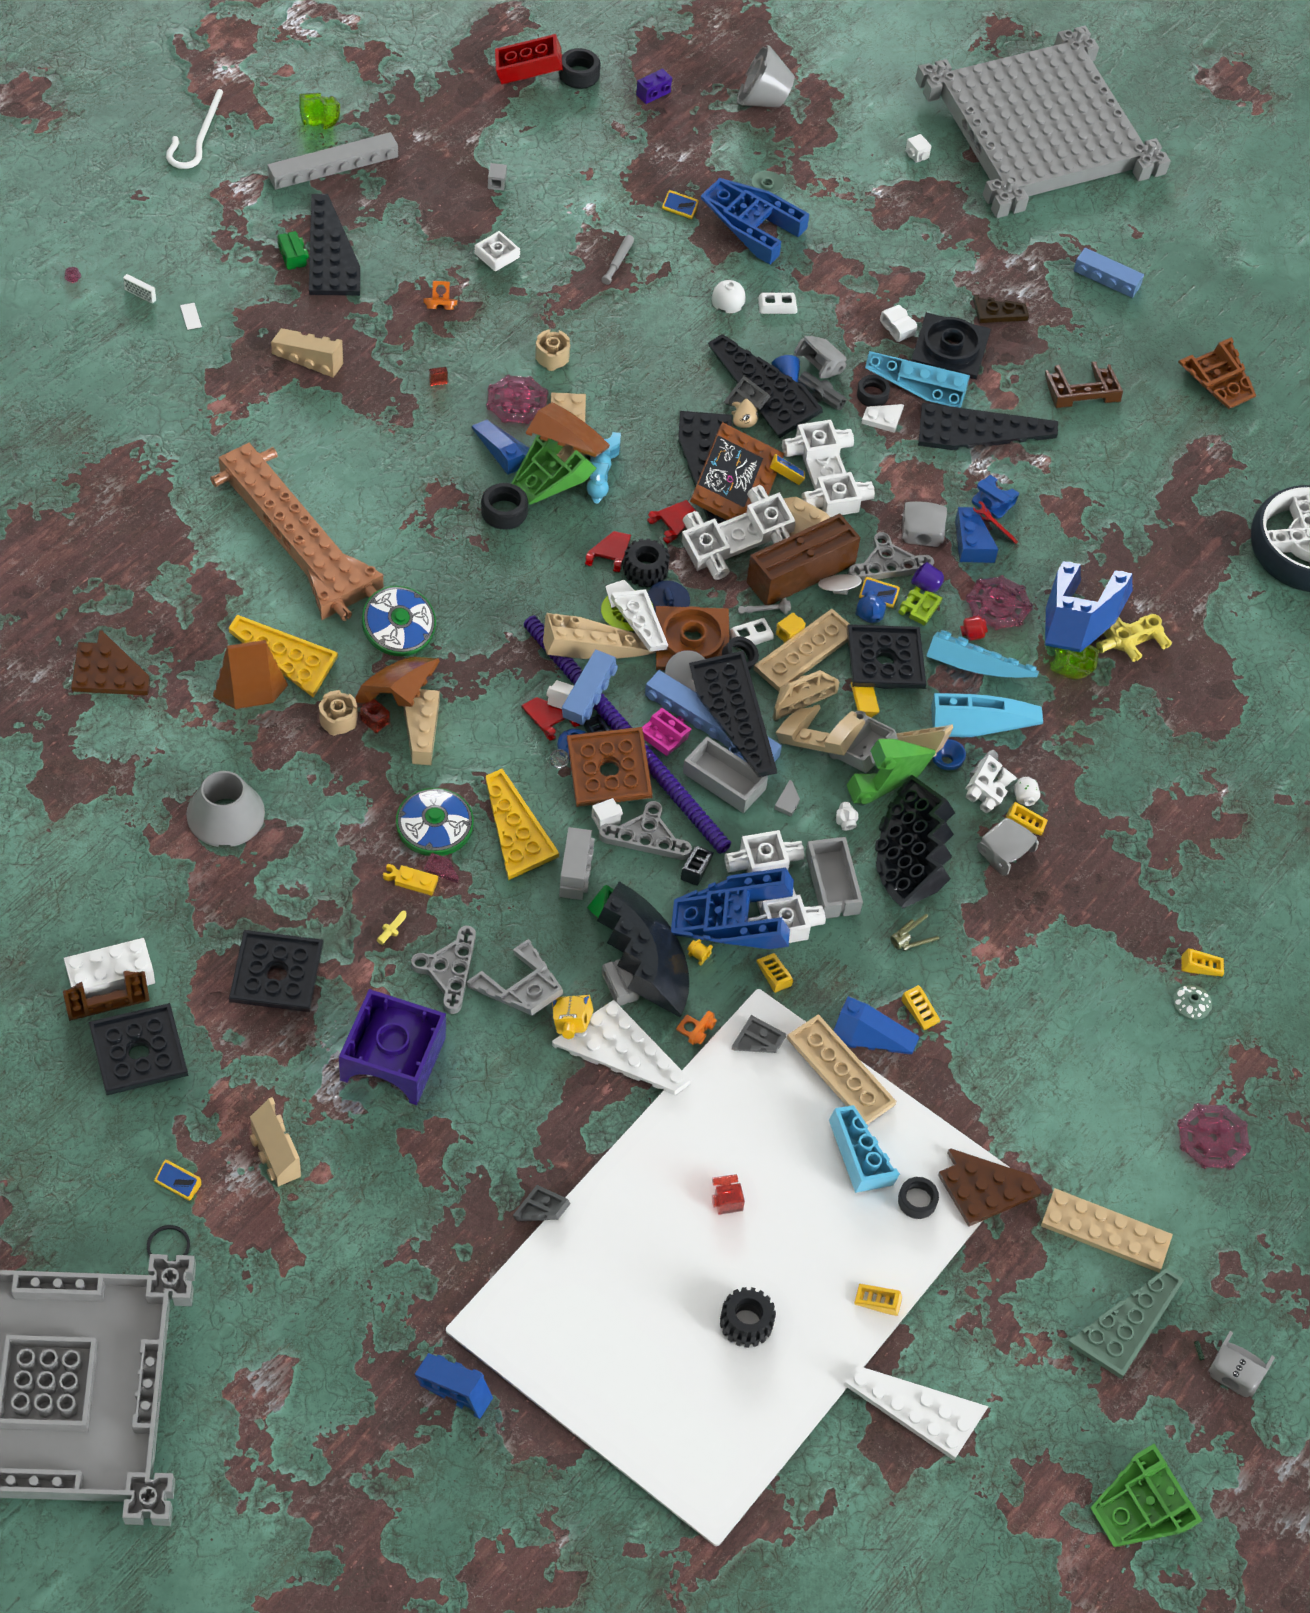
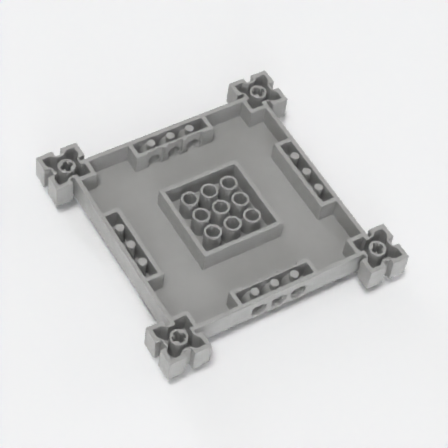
(1041, 121)
(87, 1384)

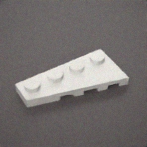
(642, 618)

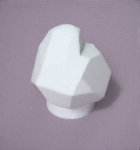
(846, 816)

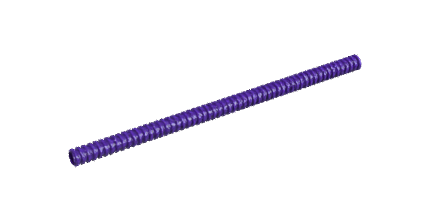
(656, 767)

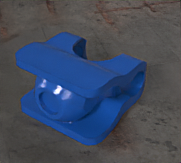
(994, 499)

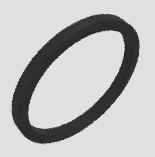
(165, 1228)

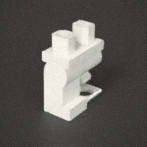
(982, 785)

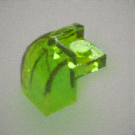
(319, 110)
(1075, 664)

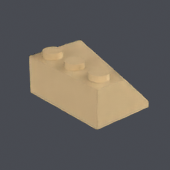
(274, 1146)

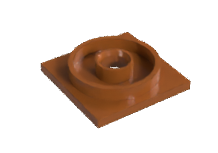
(709, 622)
(620, 747)

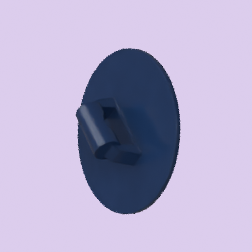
(669, 594)

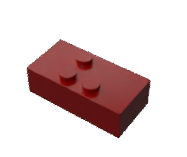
(528, 59)

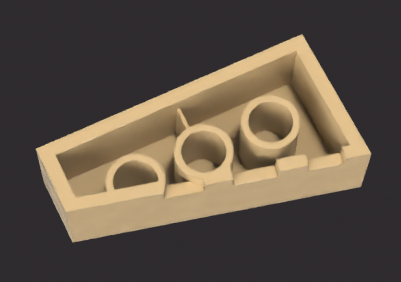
(312, 352)
(421, 725)

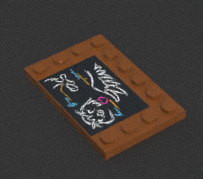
(731, 470)

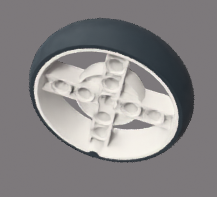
(1296, 539)

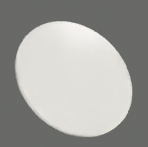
(840, 583)

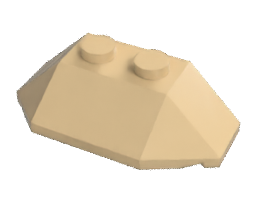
(804, 514)
(804, 692)
(930, 738)

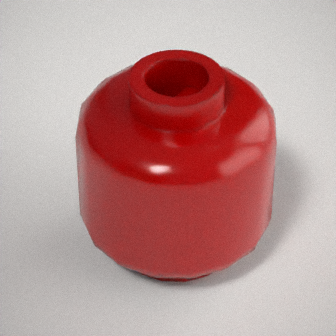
(974, 628)

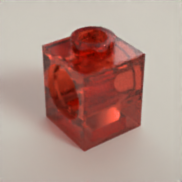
(374, 715)

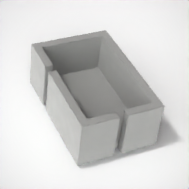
(576, 863)

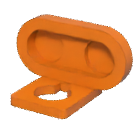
(433, 302)
(697, 1035)

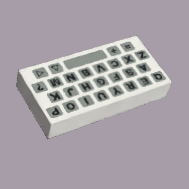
(139, 288)

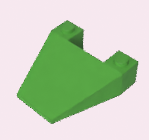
(547, 474)
(896, 764)

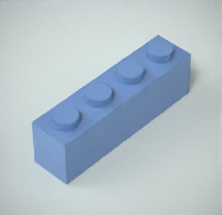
(1108, 272)
(589, 687)

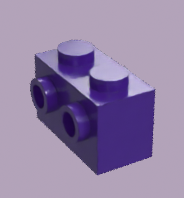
(654, 86)

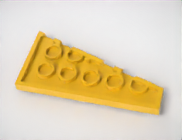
(298, 659)
(519, 832)

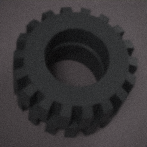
(650, 552)
(753, 1302)

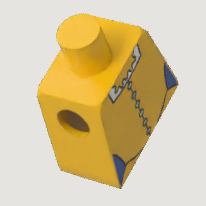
(572, 1014)

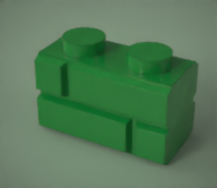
(292, 250)

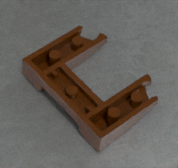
(1104, 387)
(134, 993)

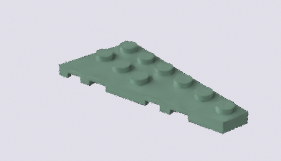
(1123, 1330)

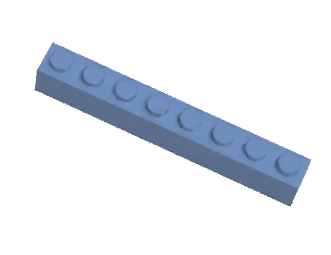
(685, 703)

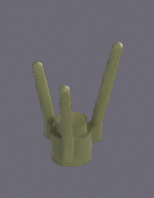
(902, 937)

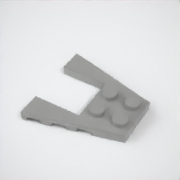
(528, 994)

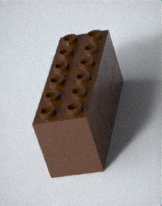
(803, 559)

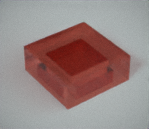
(438, 376)

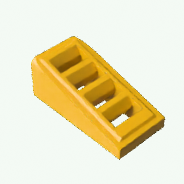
(1021, 811)
(1190, 963)
(776, 985)
(920, 997)
(877, 1305)

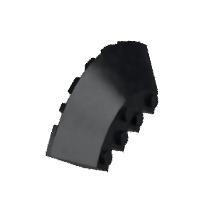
(914, 843)
(649, 949)

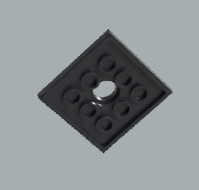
(962, 357)
(899, 644)
(267, 951)
(146, 1027)

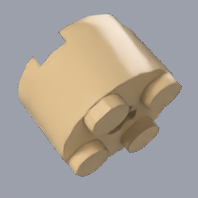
(552, 349)
(338, 712)

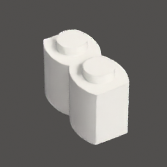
(898, 323)

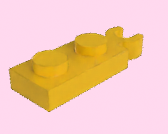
(412, 879)

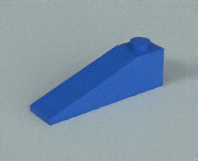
(504, 447)
(869, 1028)

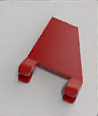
(984, 511)
(673, 518)
(612, 548)
(545, 716)

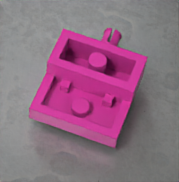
(665, 731)

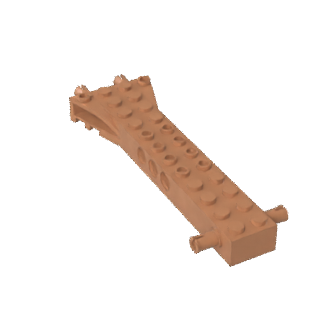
(333, 576)

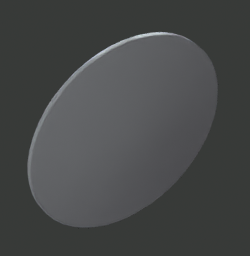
(679, 668)

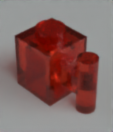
(728, 1196)

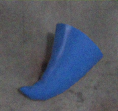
(788, 365)

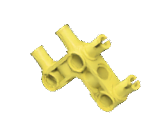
(1127, 636)

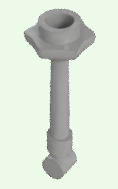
(784, 606)

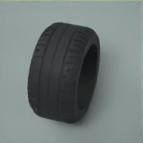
(577, 78)
(502, 519)

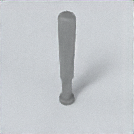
(620, 255)

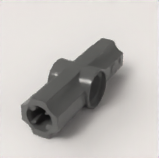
(822, 390)

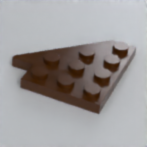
(107, 669)
(985, 1187)

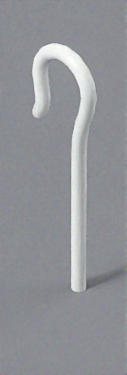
(175, 141)

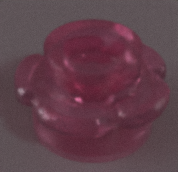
(72, 274)

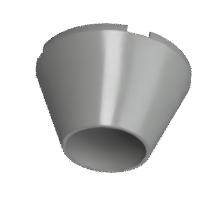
(766, 81)
(227, 823)

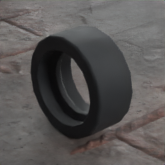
(873, 381)
(746, 645)
(919, 1183)

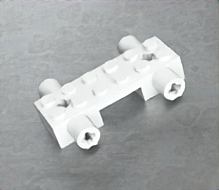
(820, 449)
(712, 542)
(769, 852)

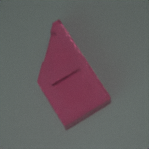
(441, 867)

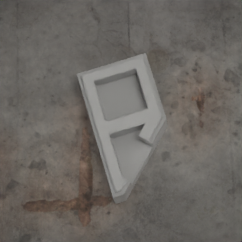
(788, 800)

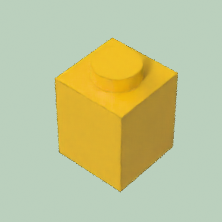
(789, 627)

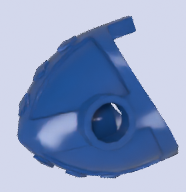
(871, 608)

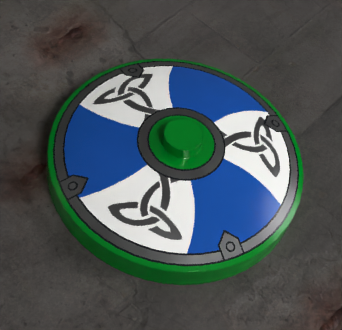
(398, 621)
(434, 822)

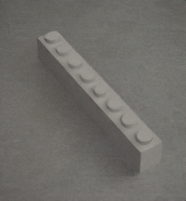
(332, 160)

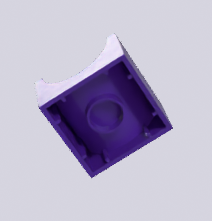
(394, 1043)

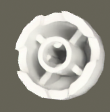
(728, 296)

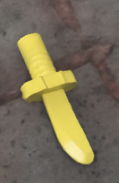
(390, 930)

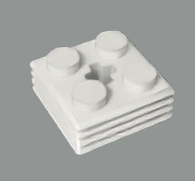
(497, 251)

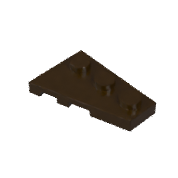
(995, 311)

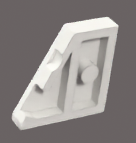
(883, 417)

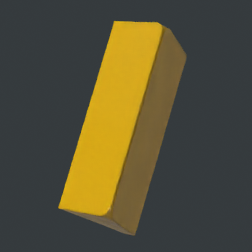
(866, 700)

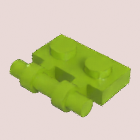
(923, 609)

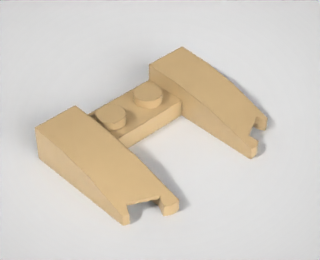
(795, 732)

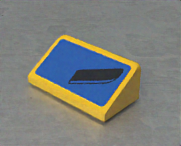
(680, 204)
(787, 469)
(885, 591)
(178, 1180)

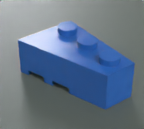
(973, 538)
(456, 1382)

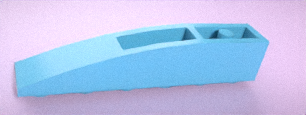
(920, 379)
(976, 658)
(982, 714)

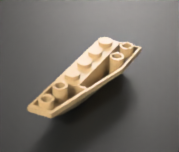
(580, 637)

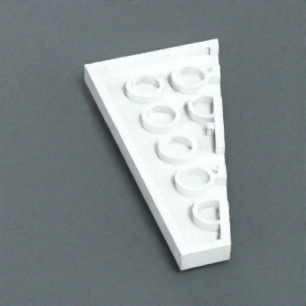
(928, 1413)

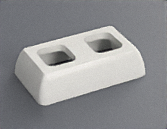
(777, 307)
(755, 637)

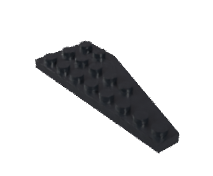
(788, 402)
(730, 697)

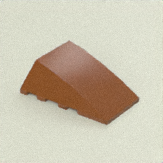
(1221, 374)
(566, 429)
(249, 676)
(401, 679)

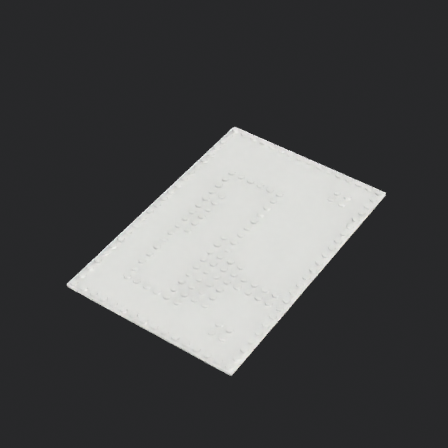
(624, 1294)

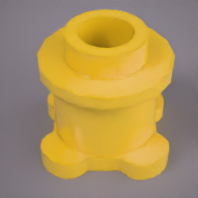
(699, 951)

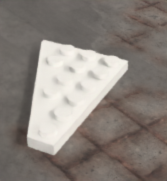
(625, 1048)

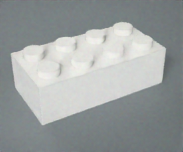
(103, 968)

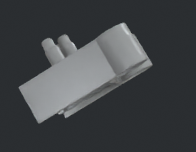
(859, 752)

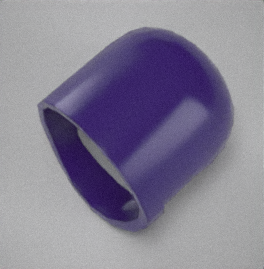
(928, 578)

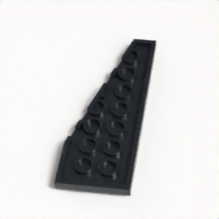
(332, 259)
(961, 427)
(696, 438)

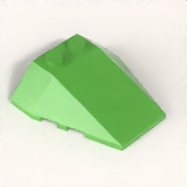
(1144, 1502)

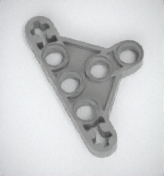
(897, 560)
(637, 831)
(451, 959)

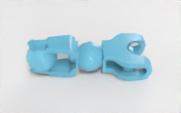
(598, 485)

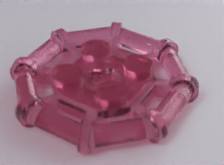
(517, 387)
(1007, 593)
(1219, 1127)

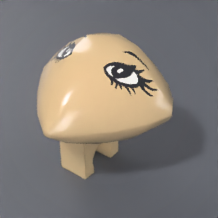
(745, 414)

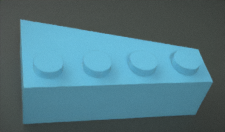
(860, 1151)

